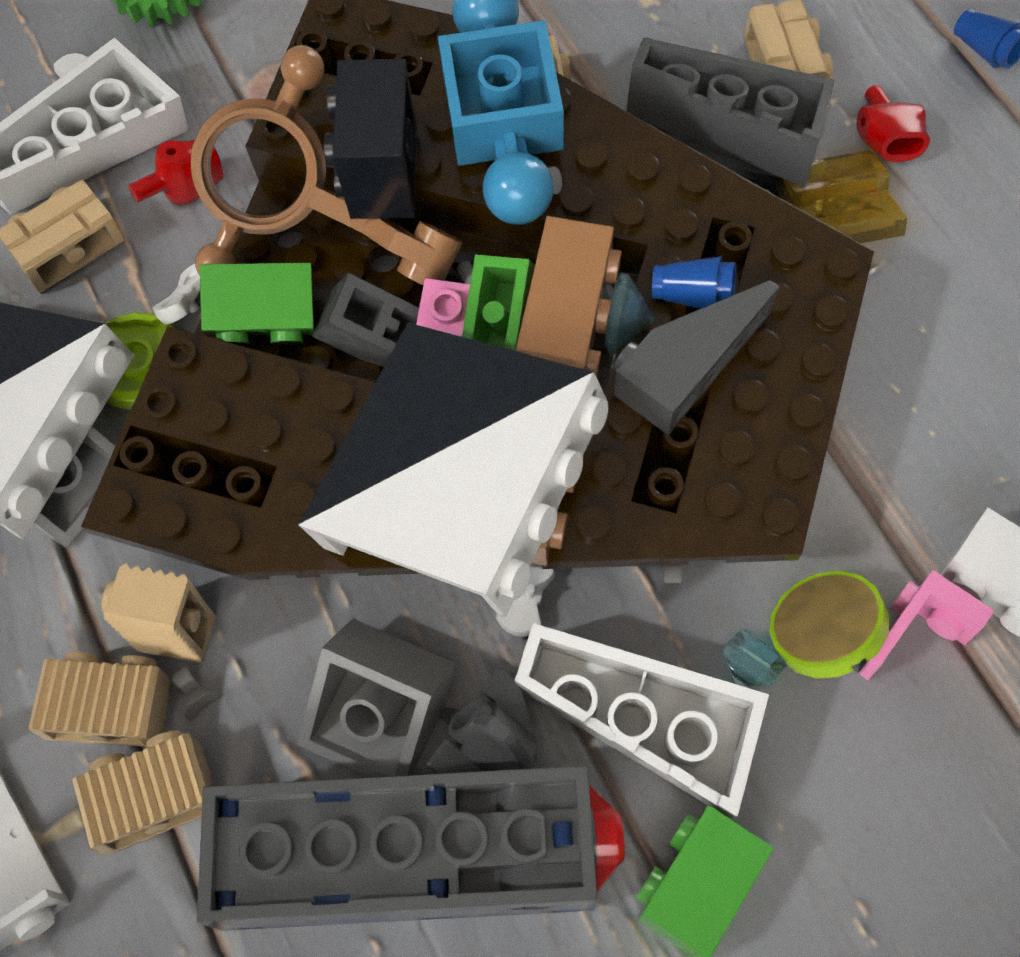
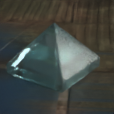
(626, 315)
(752, 660)

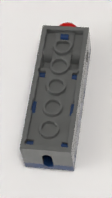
(404, 848)

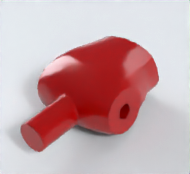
(892, 128)
(174, 174)

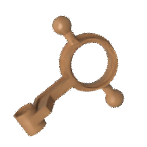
(424, 254)

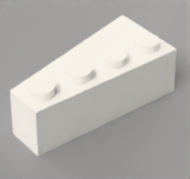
(84, 125)
(659, 715)

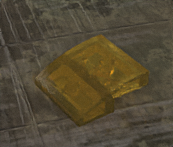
(850, 197)

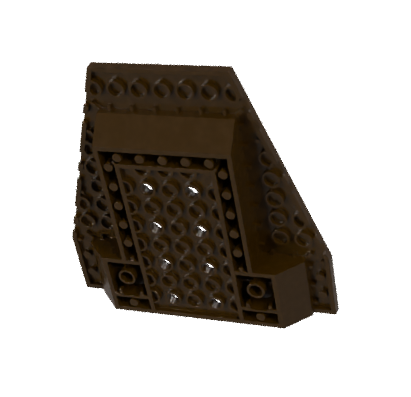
(242, 435)

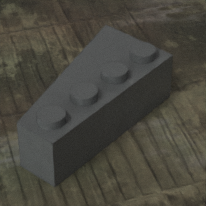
(732, 105)

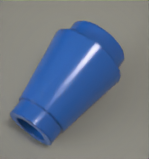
(990, 37)
(694, 282)

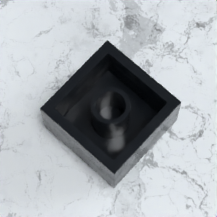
(373, 138)

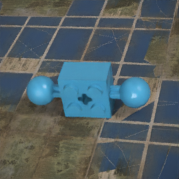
(503, 104)

